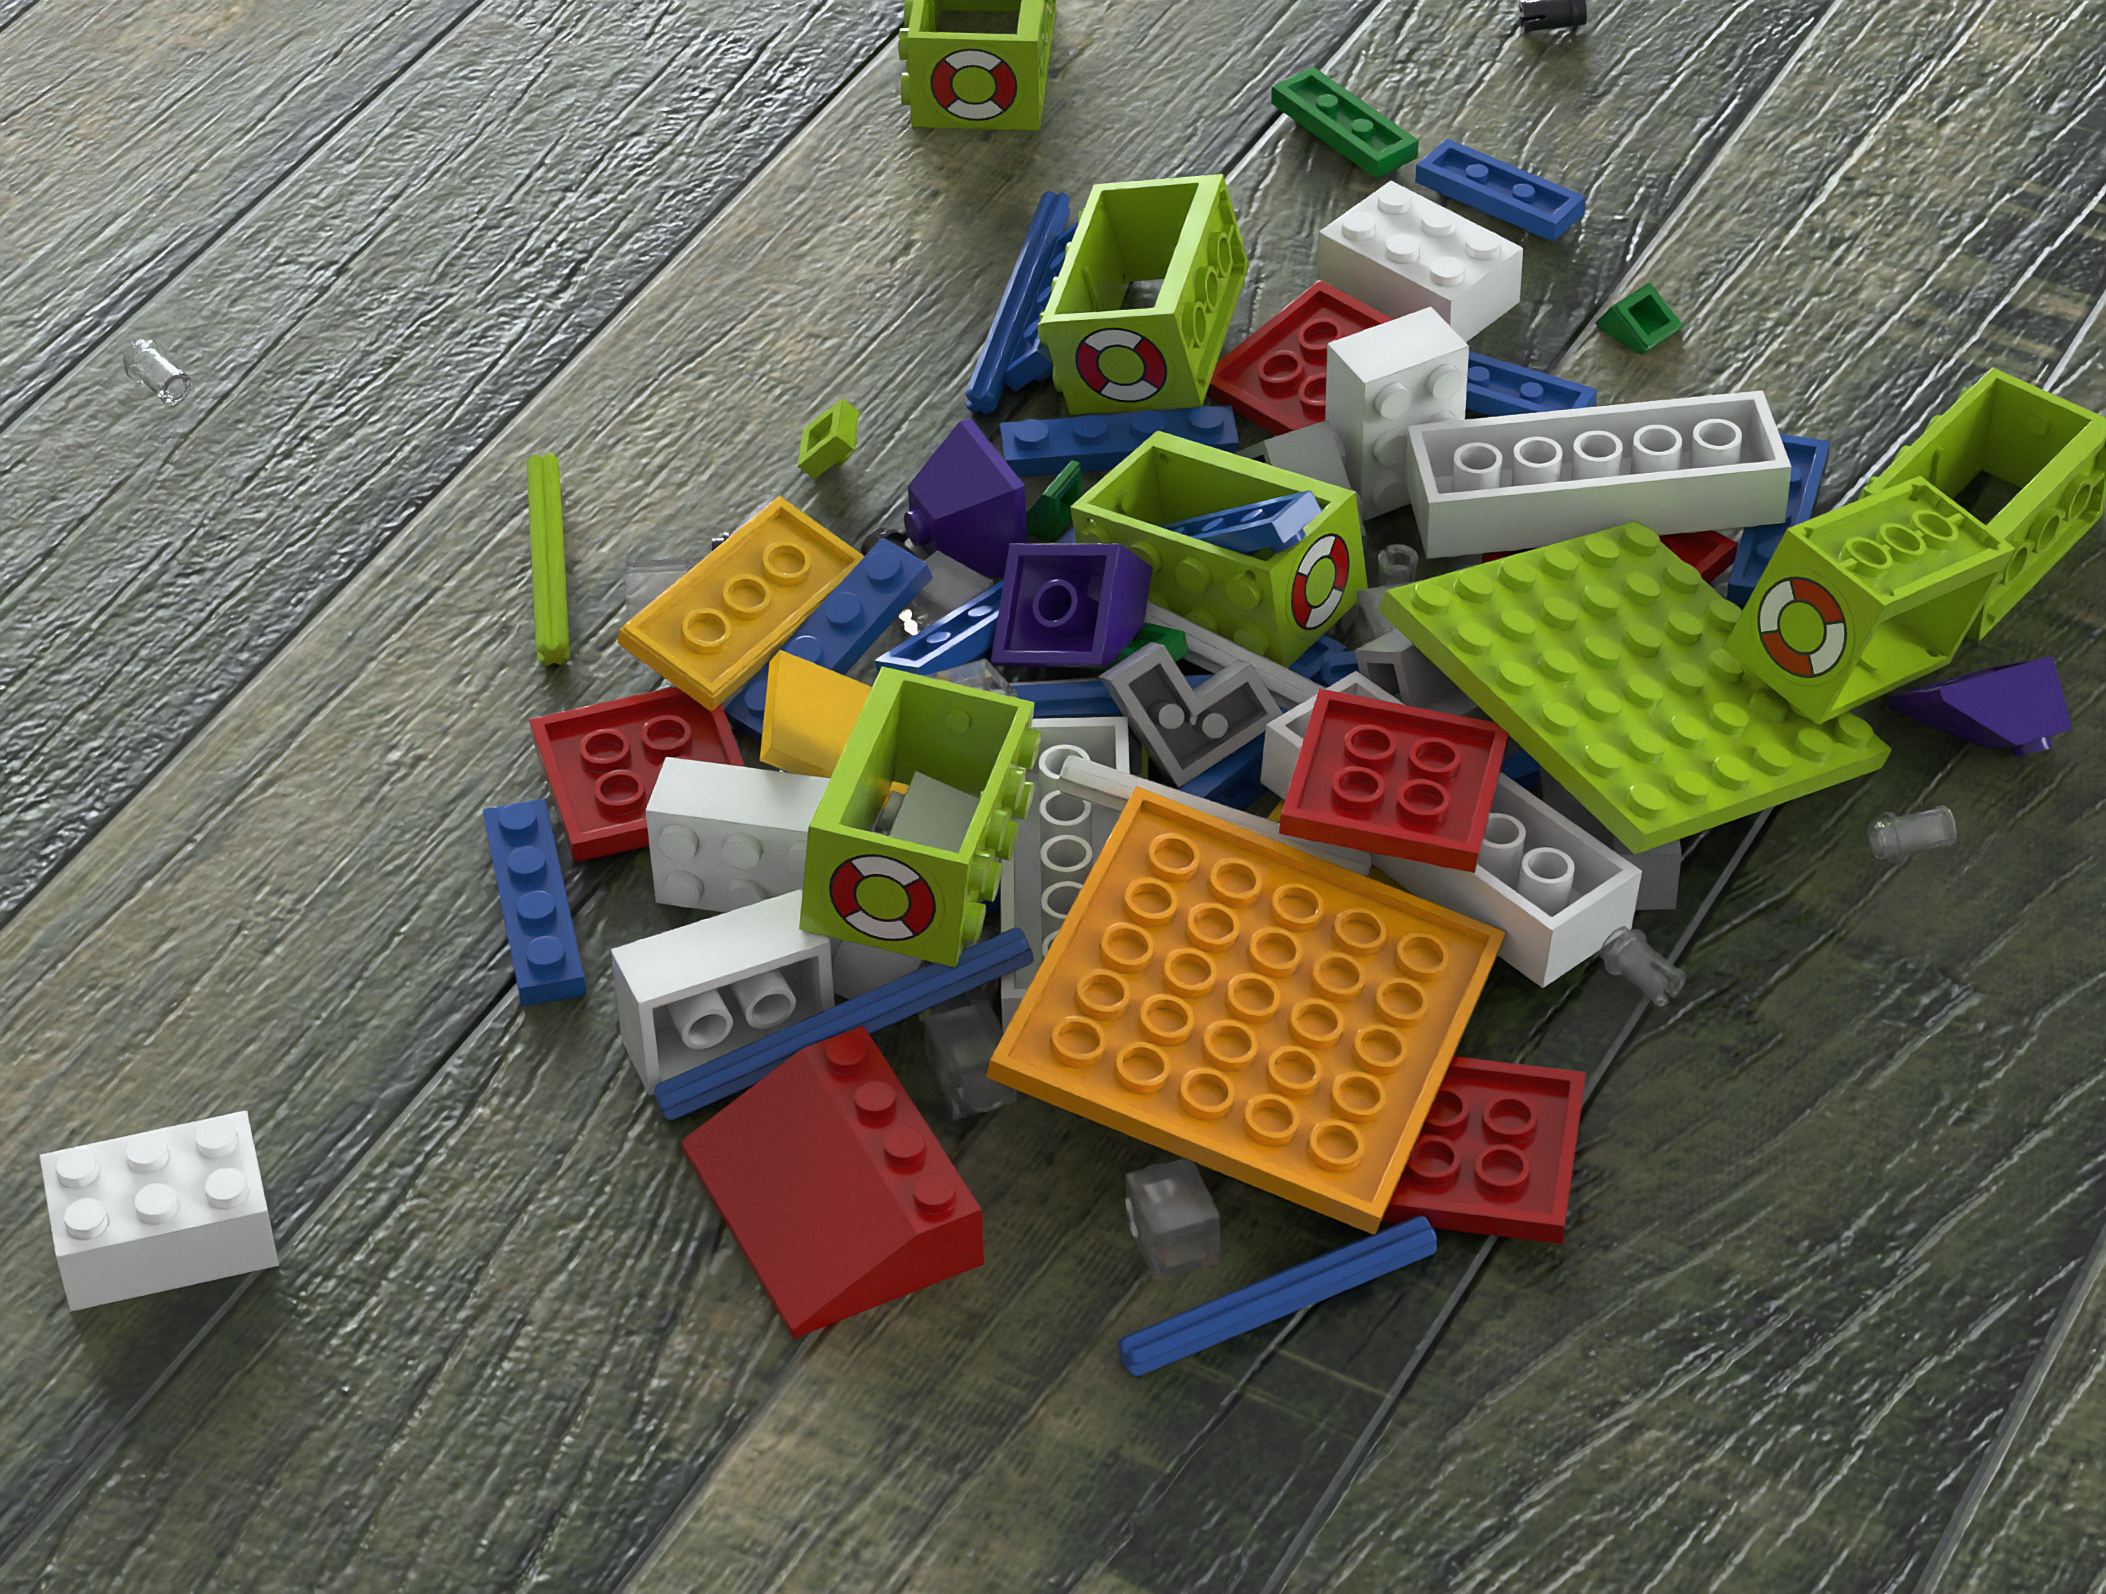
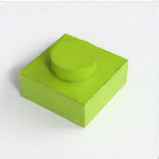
(829, 439)

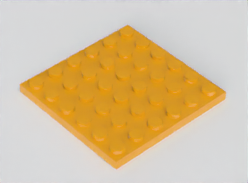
(1249, 1008)

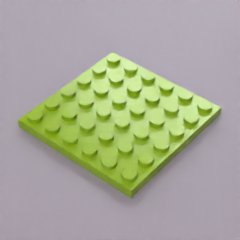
(1621, 685)

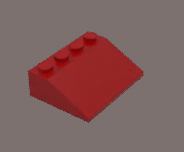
(836, 1186)

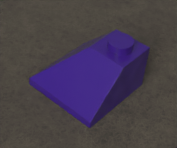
(967, 503)
(1069, 605)
(1994, 706)

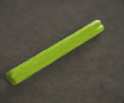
(548, 560)

